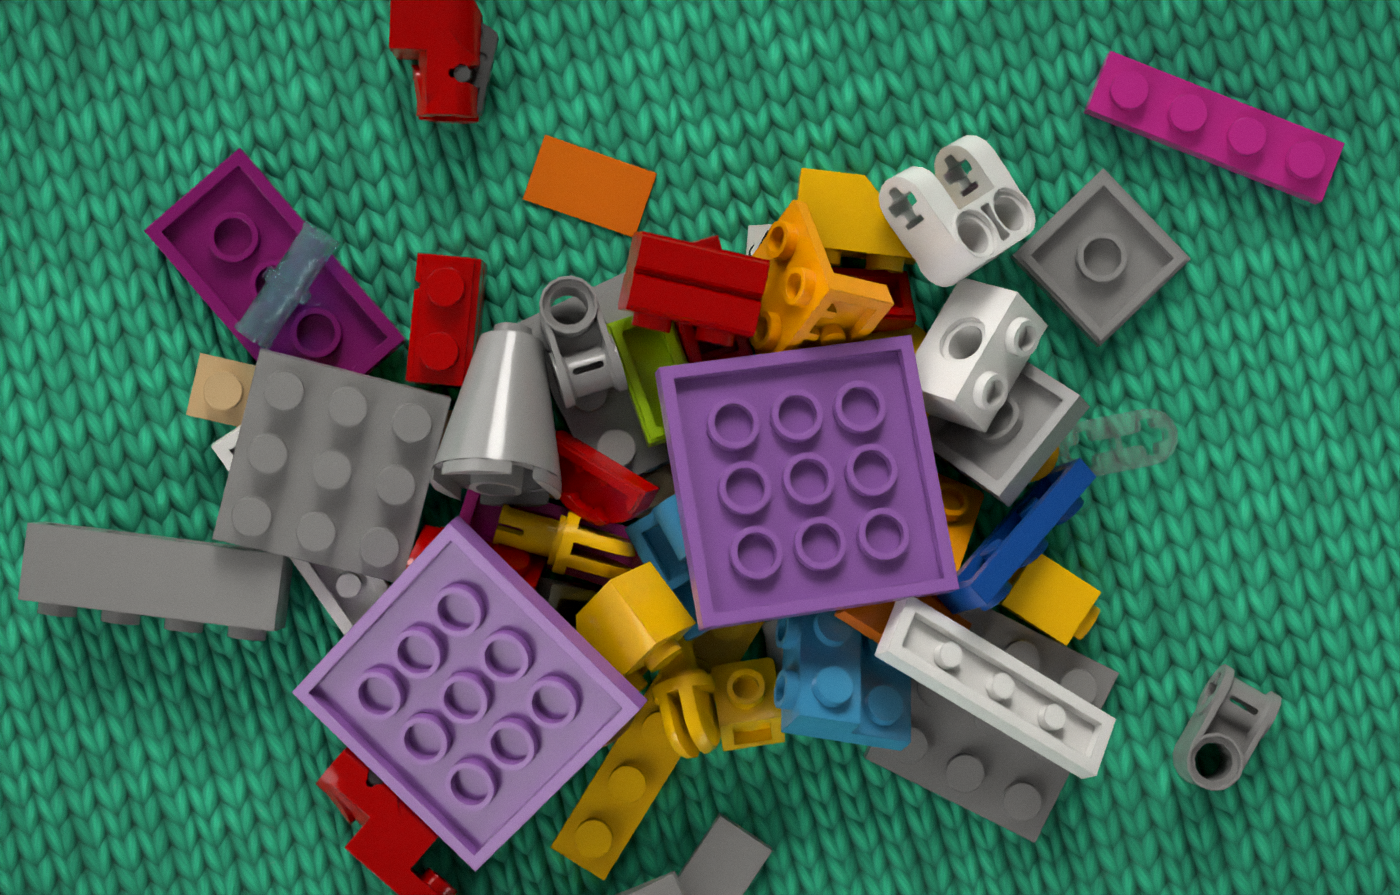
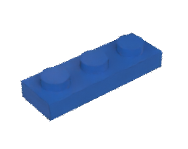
(1019, 538)

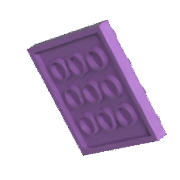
(805, 481)
(468, 694)

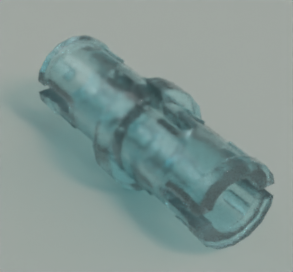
(287, 285)

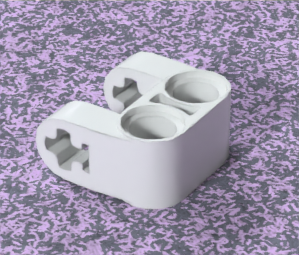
(958, 216)

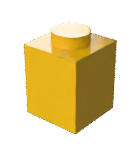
(1052, 600)

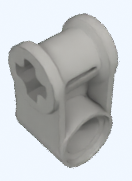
(580, 345)
(1227, 727)

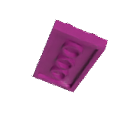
(228, 236)

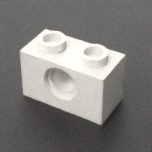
(976, 352)

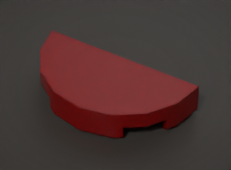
(598, 486)

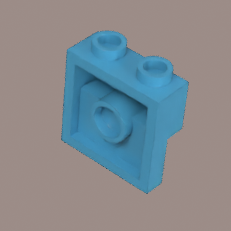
(837, 686)

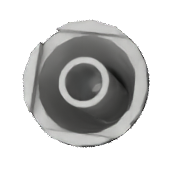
(502, 425)

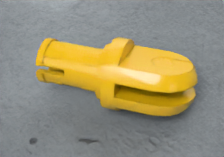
(556, 540)
(687, 704)

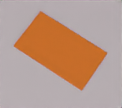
(589, 186)

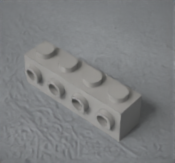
(154, 577)

